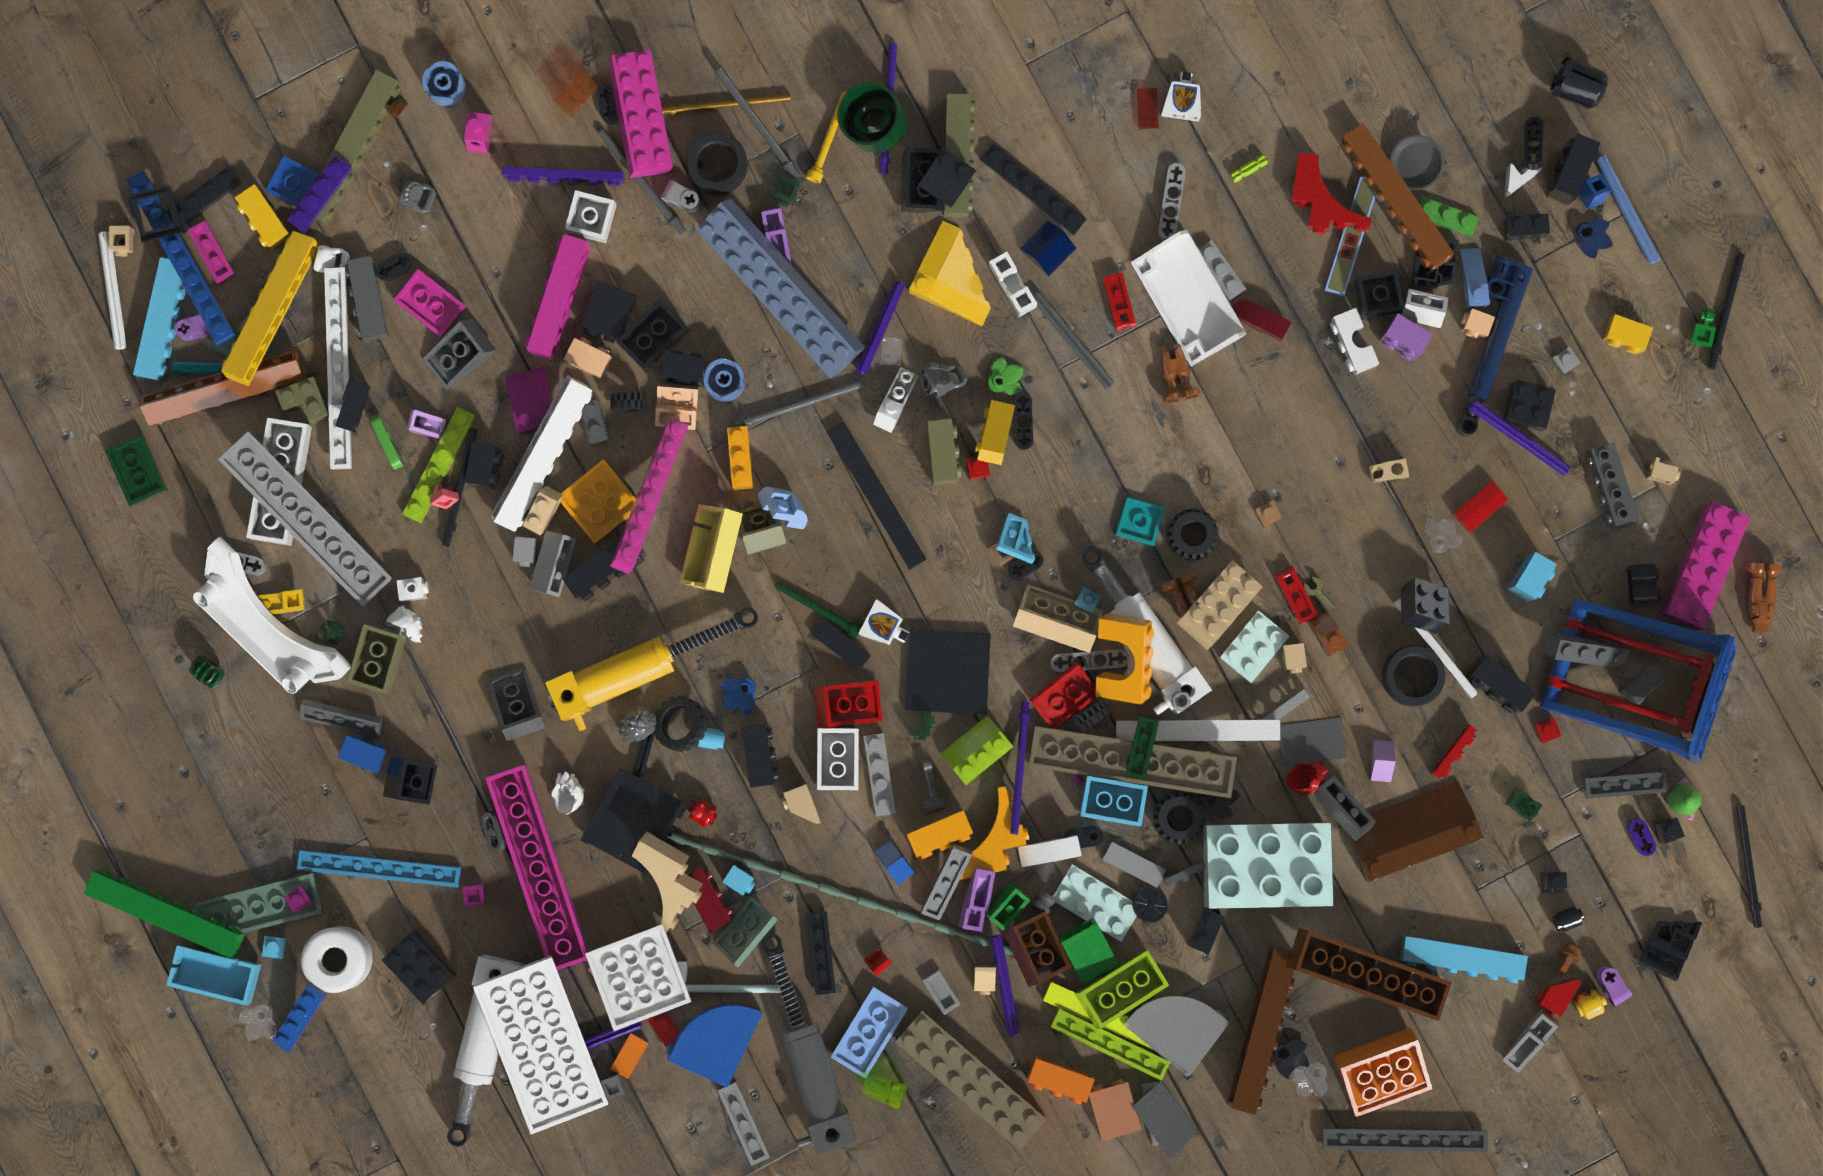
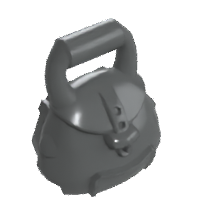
(938, 380)

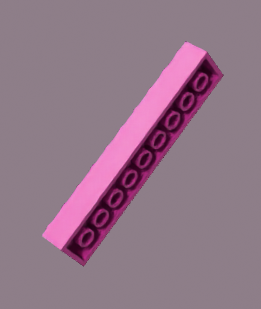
(538, 866)

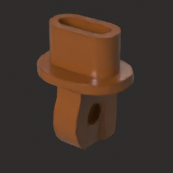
(1569, 955)

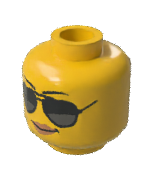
(1590, 1004)

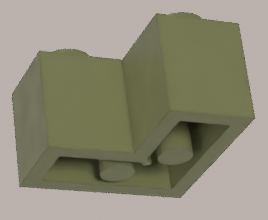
(306, 395)

